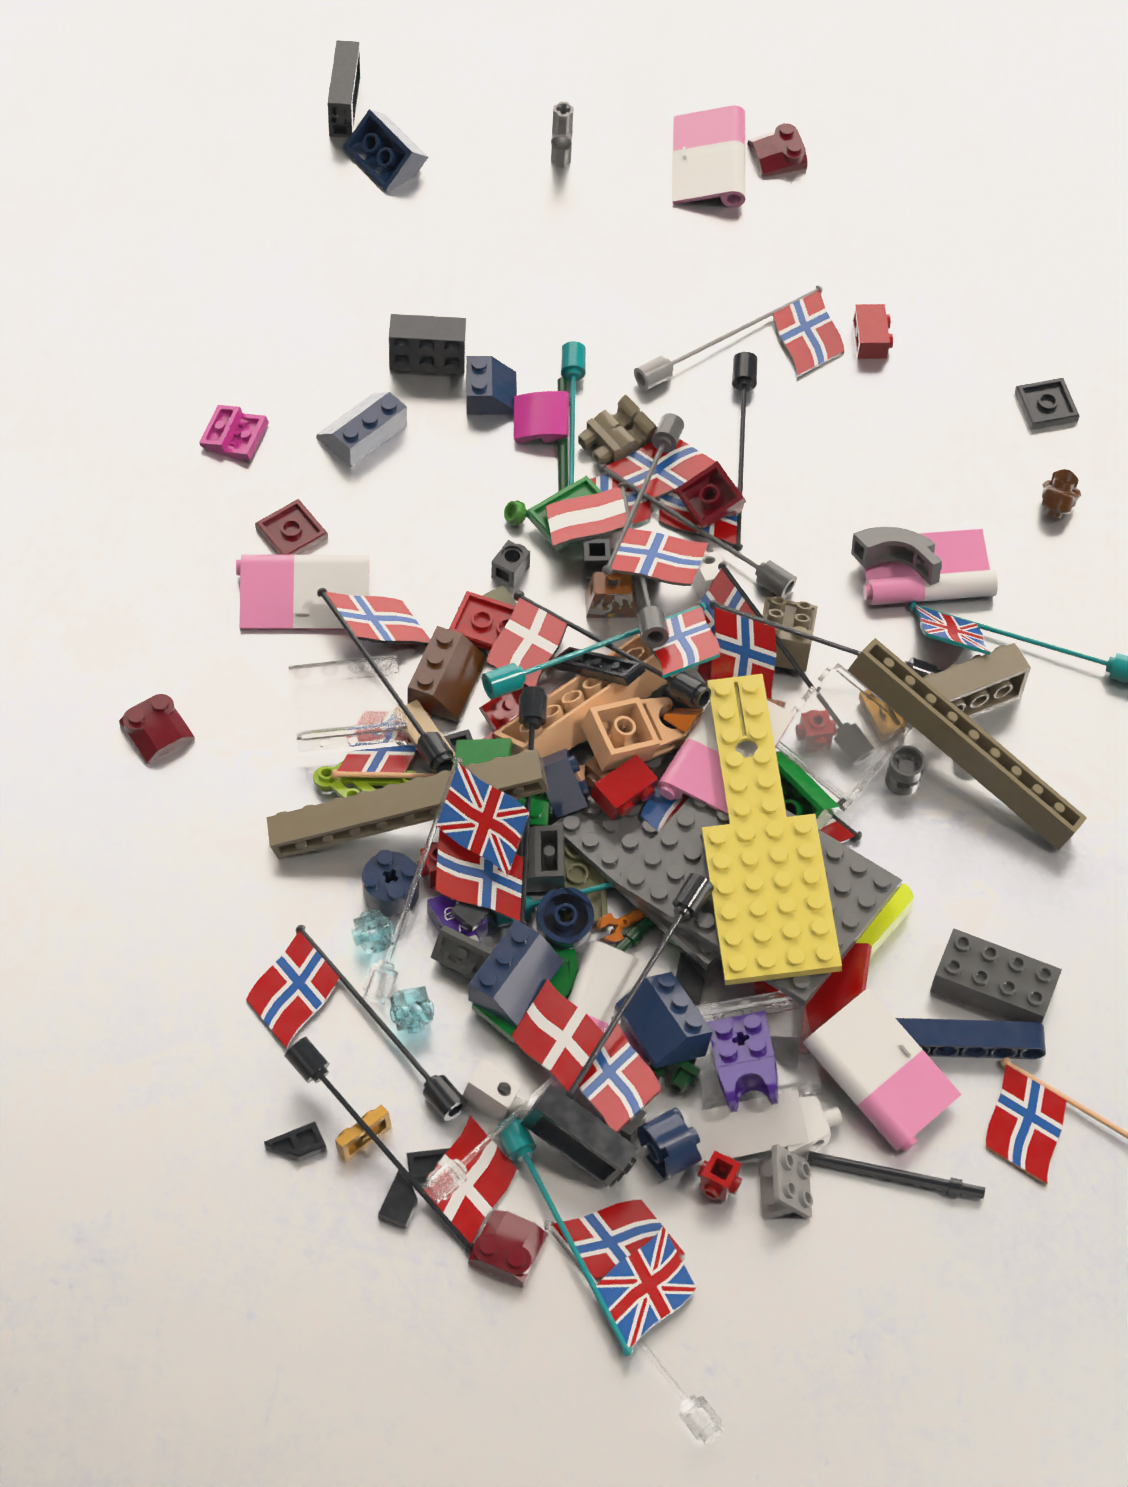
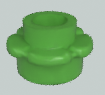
(515, 512)

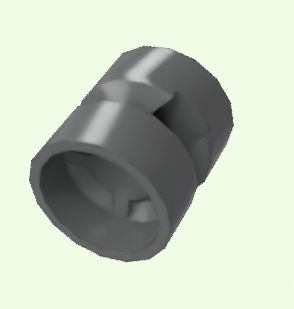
(905, 770)

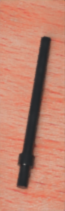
(953, 1186)

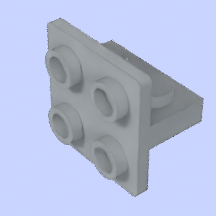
(785, 1184)

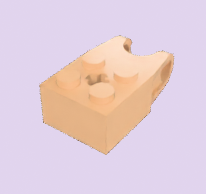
(630, 728)

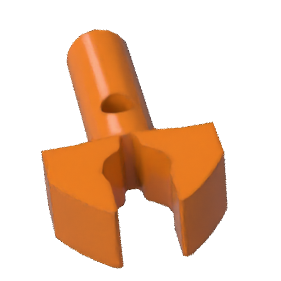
(618, 924)

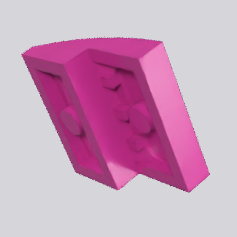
(541, 416)
(233, 432)

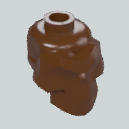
(1060, 493)

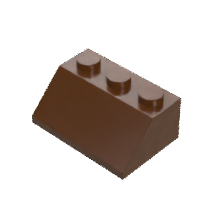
(446, 674)

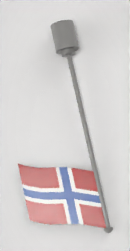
(800, 324)

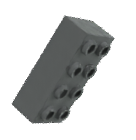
(995, 978)

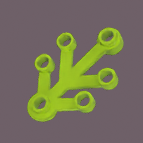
(323, 780)

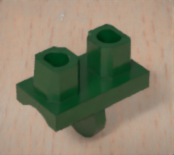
(684, 1075)

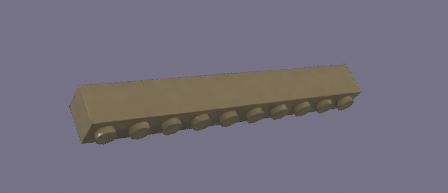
(967, 744)
(395, 805)

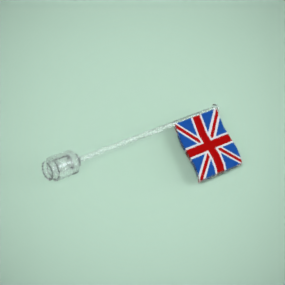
(476, 819)

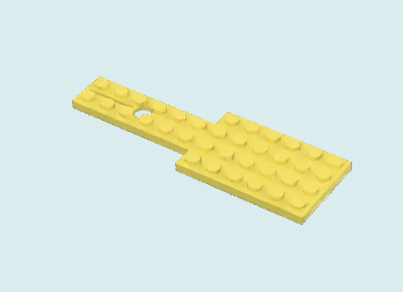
(763, 865)

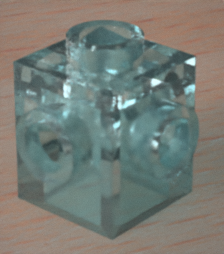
(379, 937)
(411, 1009)

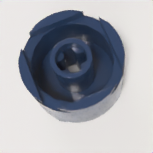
(388, 881)
(562, 903)
(669, 1143)

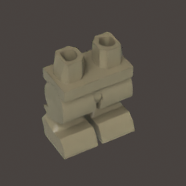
(617, 433)

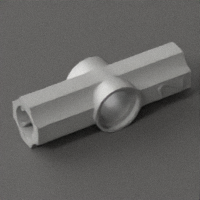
(562, 134)

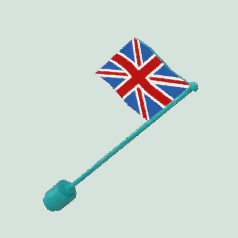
(969, 636)
(638, 1288)

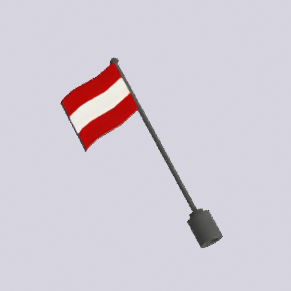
(596, 517)

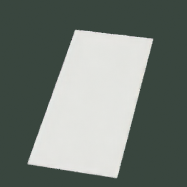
(752, 1128)

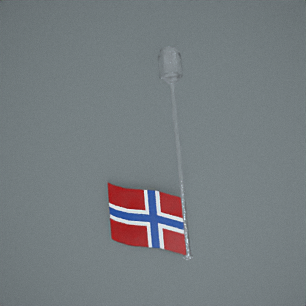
(615, 1085)
(605, 1241)

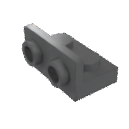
(459, 952)

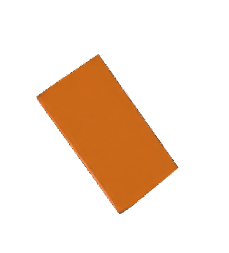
(683, 718)

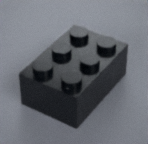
(427, 343)

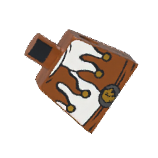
(610, 596)

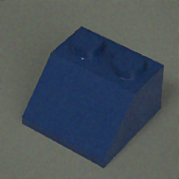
(489, 386)

